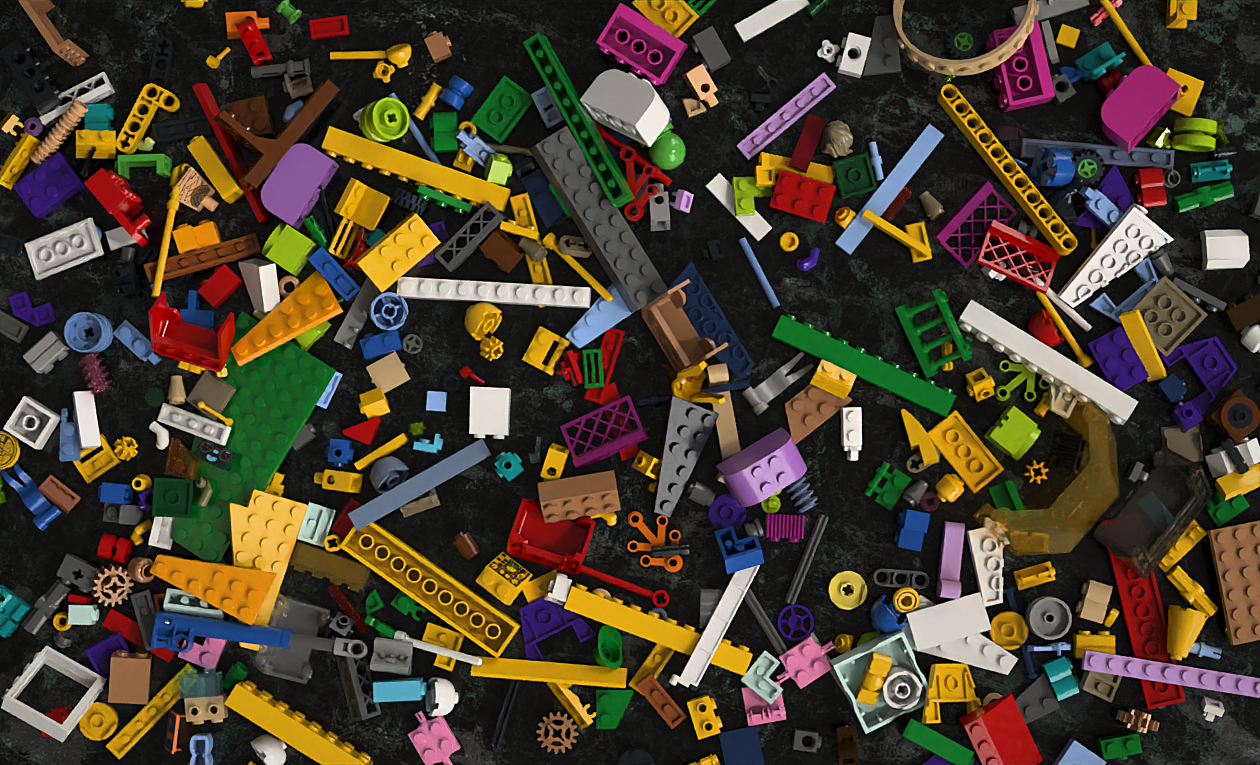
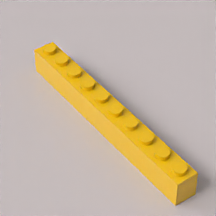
(415, 169)
(652, 627)

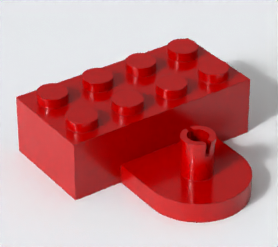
(120, 201)

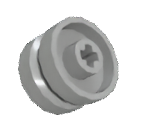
(1060, 617)

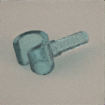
(535, 457)

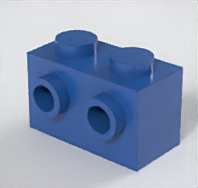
(381, 344)

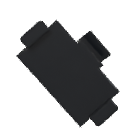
(1006, 133)

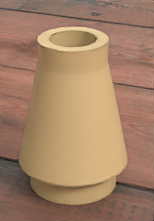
(176, 391)

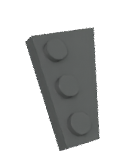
(883, 48)

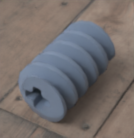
(802, 495)

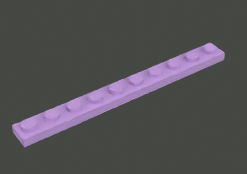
(1171, 673)

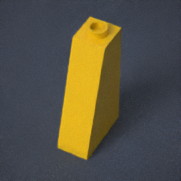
(215, 169)

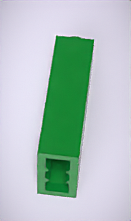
(938, 744)

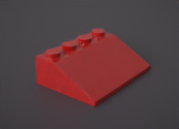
(1000, 734)

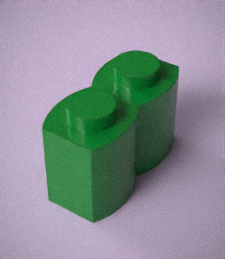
(445, 128)

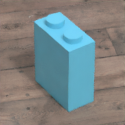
(399, 689)

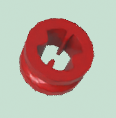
(654, 599)

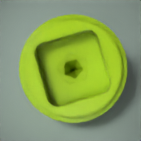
(771, 504)

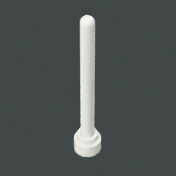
(400, 635)

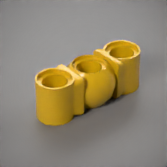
(873, 678)

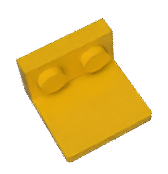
(362, 204)

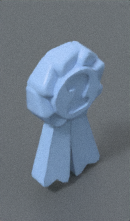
(1050, 647)

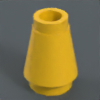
(146, 483)

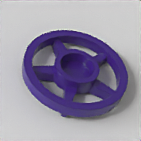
(795, 622)

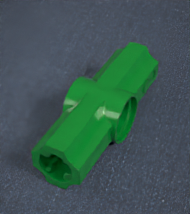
(1203, 197)

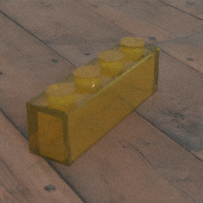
(330, 565)

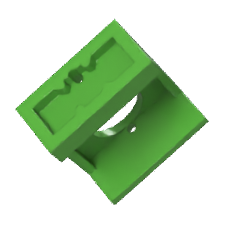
(161, 161)

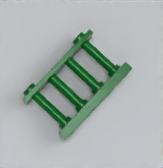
(915, 331)

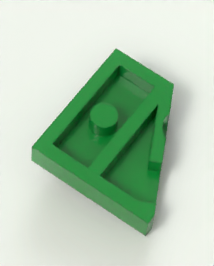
(611, 706)

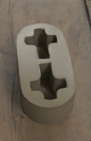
(575, 246)
(916, 457)

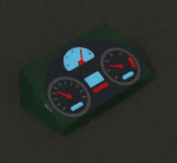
(215, 454)

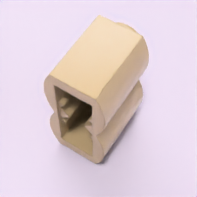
(1094, 601)

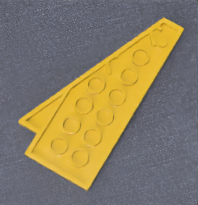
(264, 540)

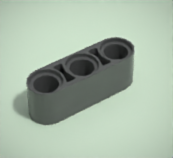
(908, 582)

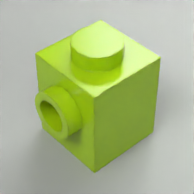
(498, 169)

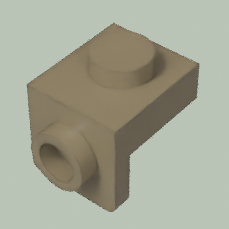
(298, 87)

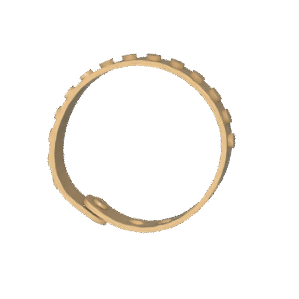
(972, 65)

